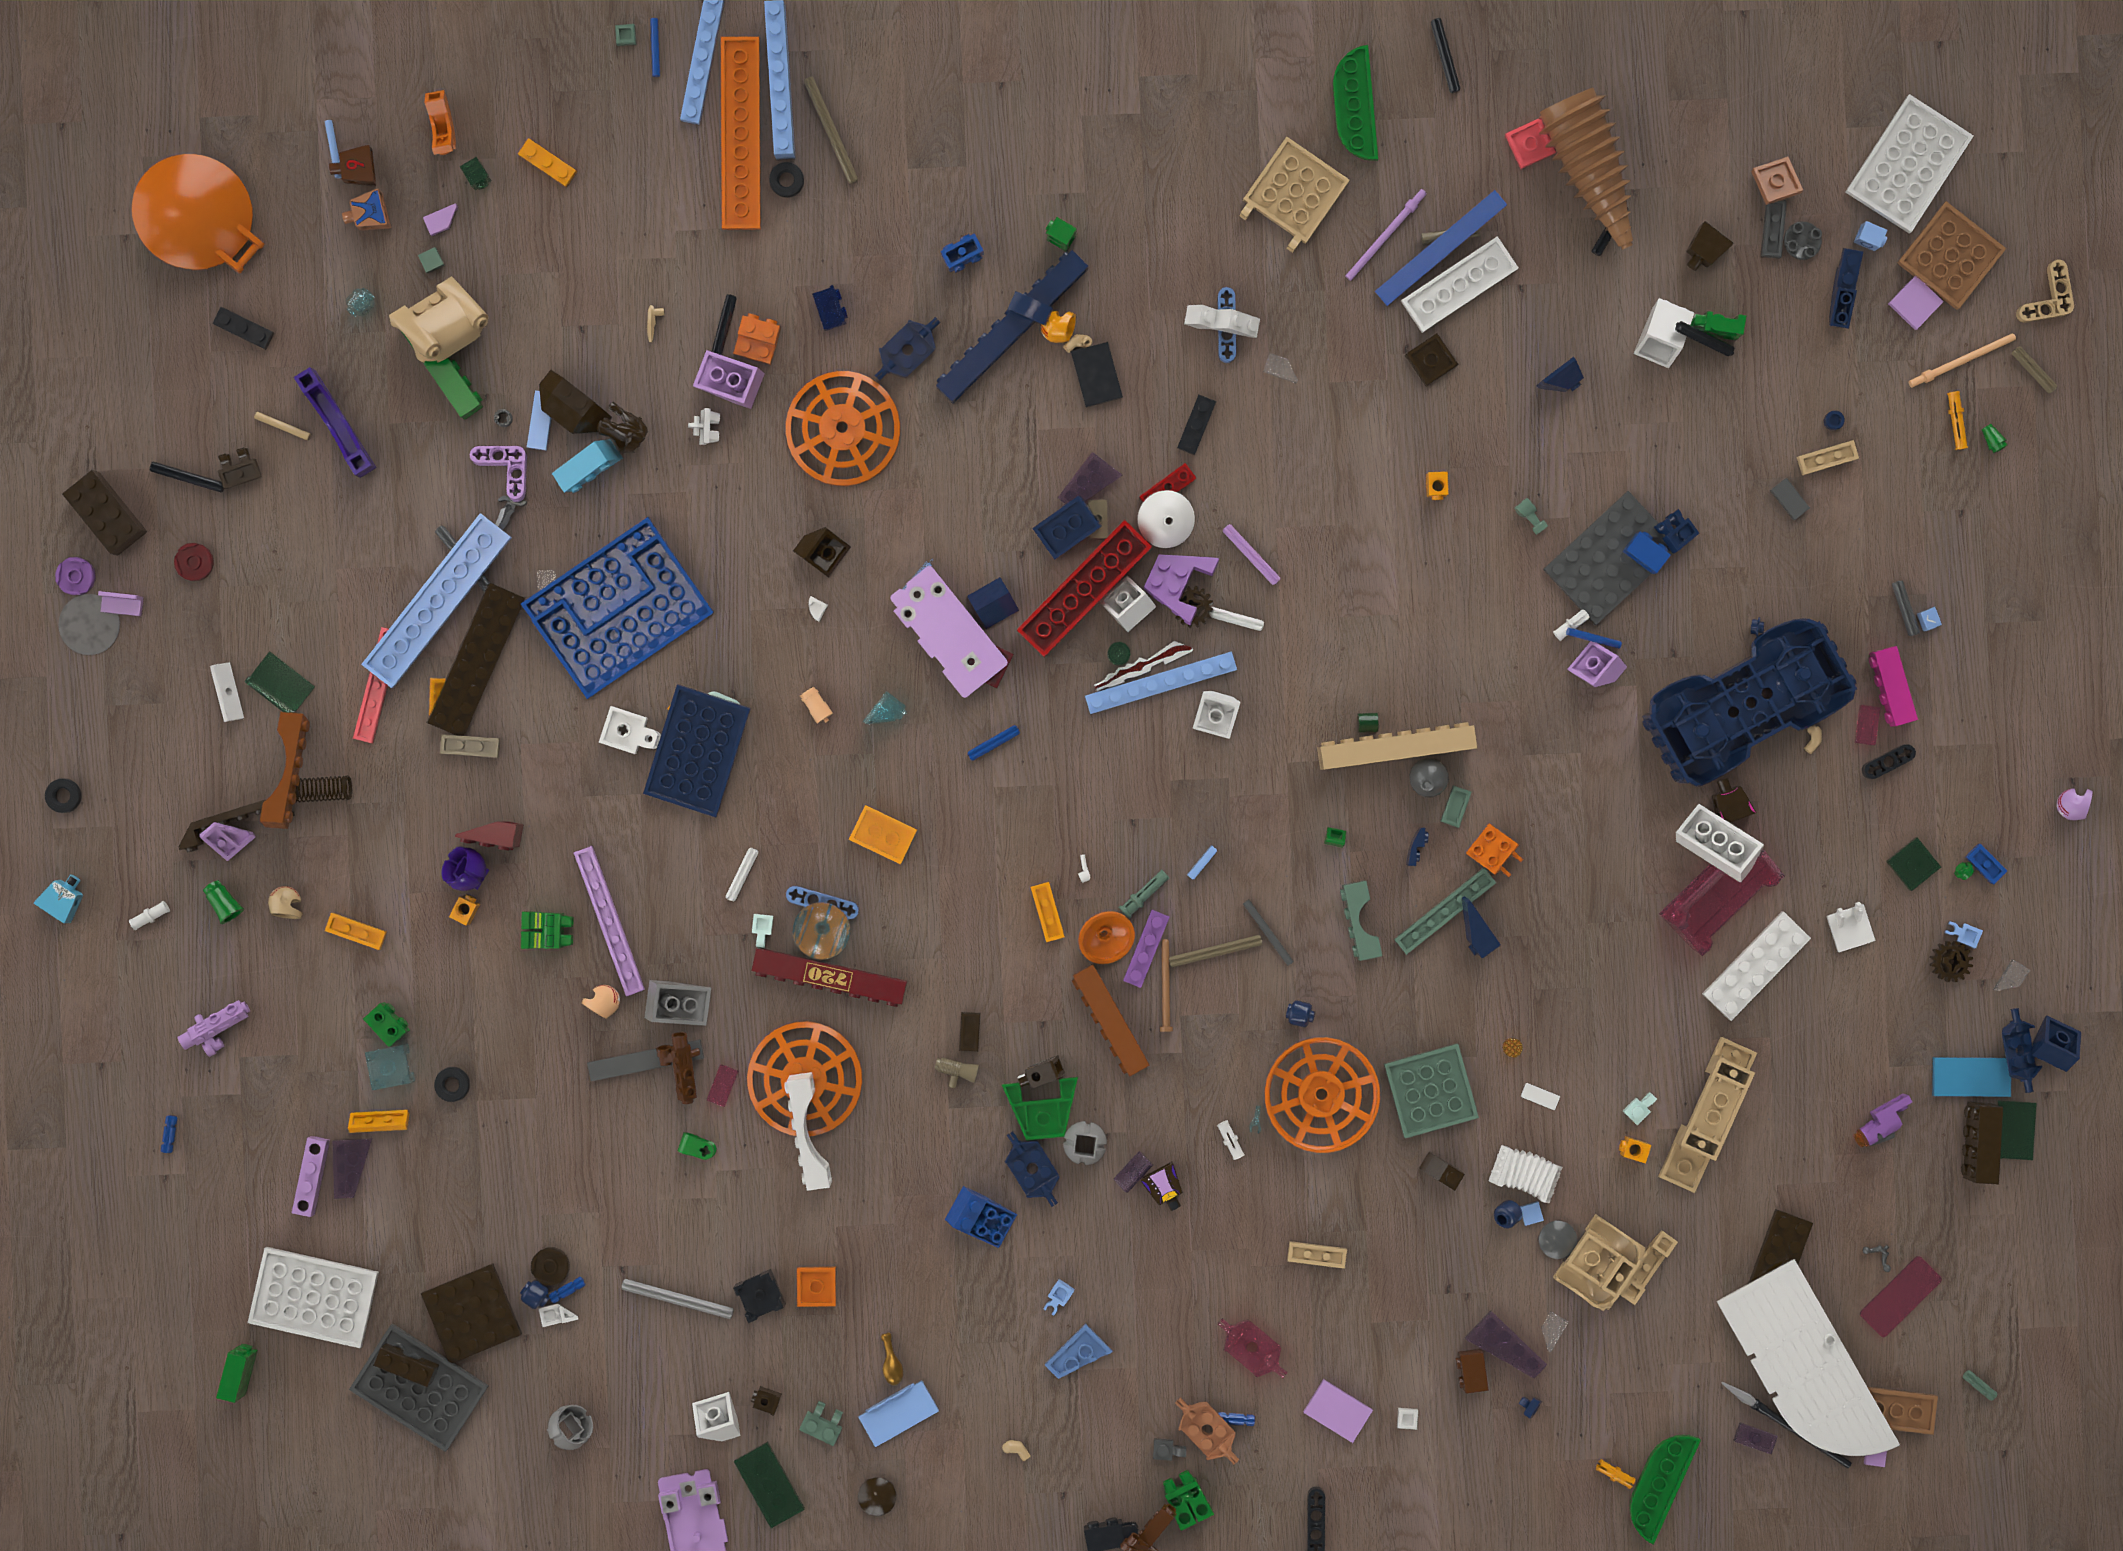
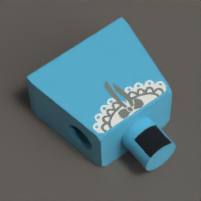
(61, 899)

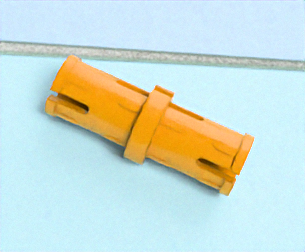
(1615, 1474)

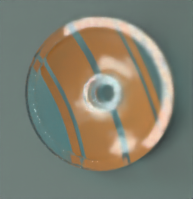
(820, 943)

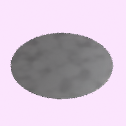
(86, 627)

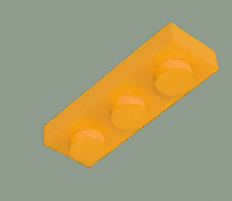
(547, 162)
(1047, 912)
(355, 931)
(378, 1121)

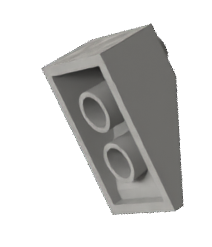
(677, 1003)

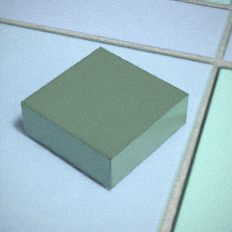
(625, 35)
(431, 260)

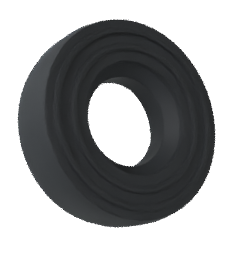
(786, 167)
(54, 804)
(441, 1090)

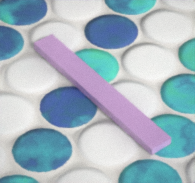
(609, 921)

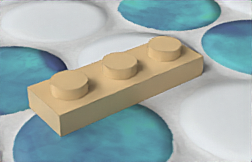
(1827, 457)
(1316, 1254)

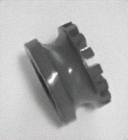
(509, 418)

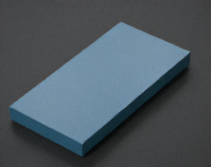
(1971, 1077)

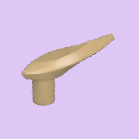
(651, 320)

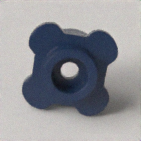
(1757, 626)

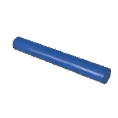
(655, 47)
(1594, 638)

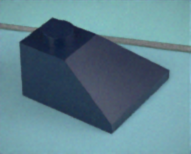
(1563, 378)

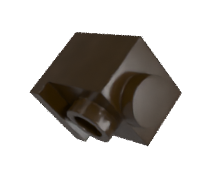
(773, 1400)

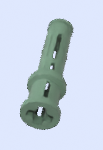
(1137, 900)

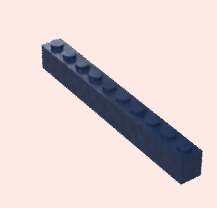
(1009, 329)

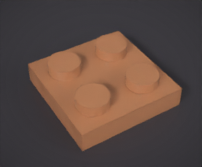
(1777, 180)

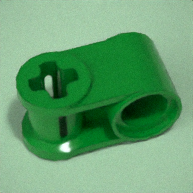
(693, 1146)

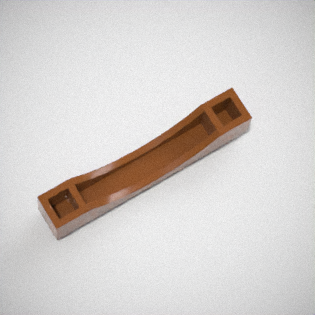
(278, 807)

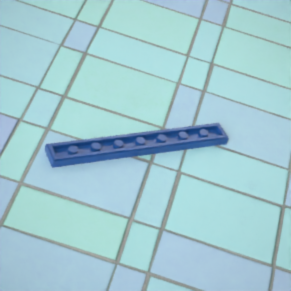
(1441, 248)

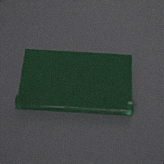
(279, 684)
(2018, 1130)

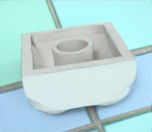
(1216, 714)

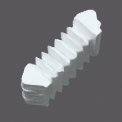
(1525, 1173)

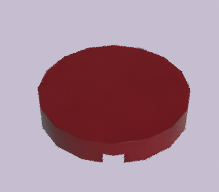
(193, 562)

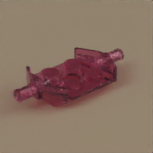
(1262, 1360)

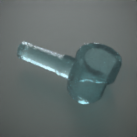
(1256, 1119)

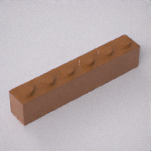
(1111, 1020)

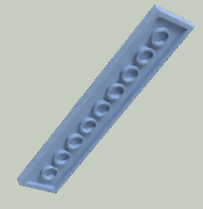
(436, 601)

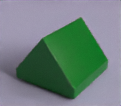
(1335, 837)

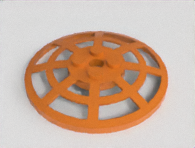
(843, 441)
(805, 1065)
(1331, 1103)

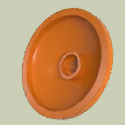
(1109, 945)

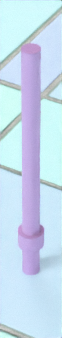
(1409, 208)

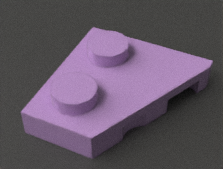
(226, 839)

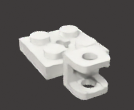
(637, 733)

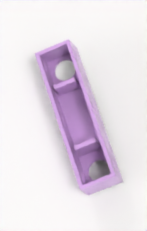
(311, 1176)

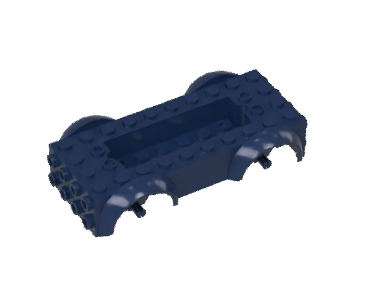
(1692, 715)

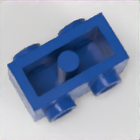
(962, 253)

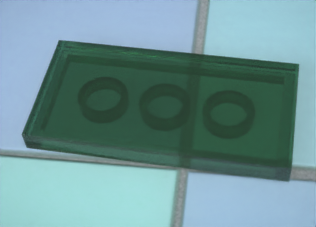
(769, 1484)

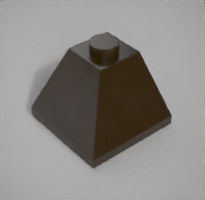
(822, 550)

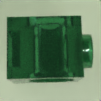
(476, 174)

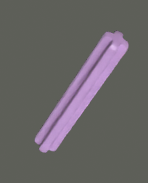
(1251, 554)

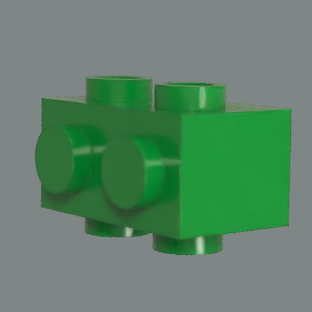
(385, 1025)

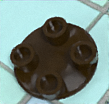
(877, 1496)

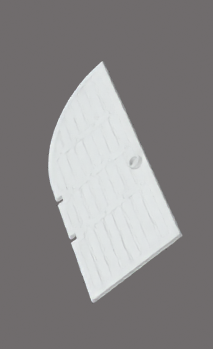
(1806, 1364)

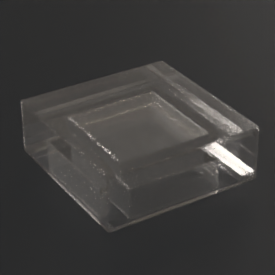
(545, 577)

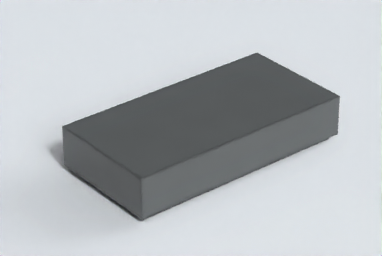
(1789, 499)

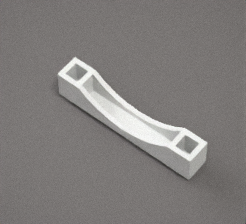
(815, 1168)

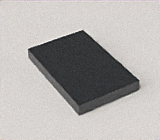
(1096, 374)

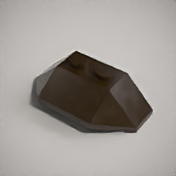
(569, 405)

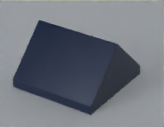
(993, 603)

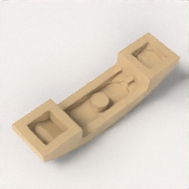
(1655, 1253)

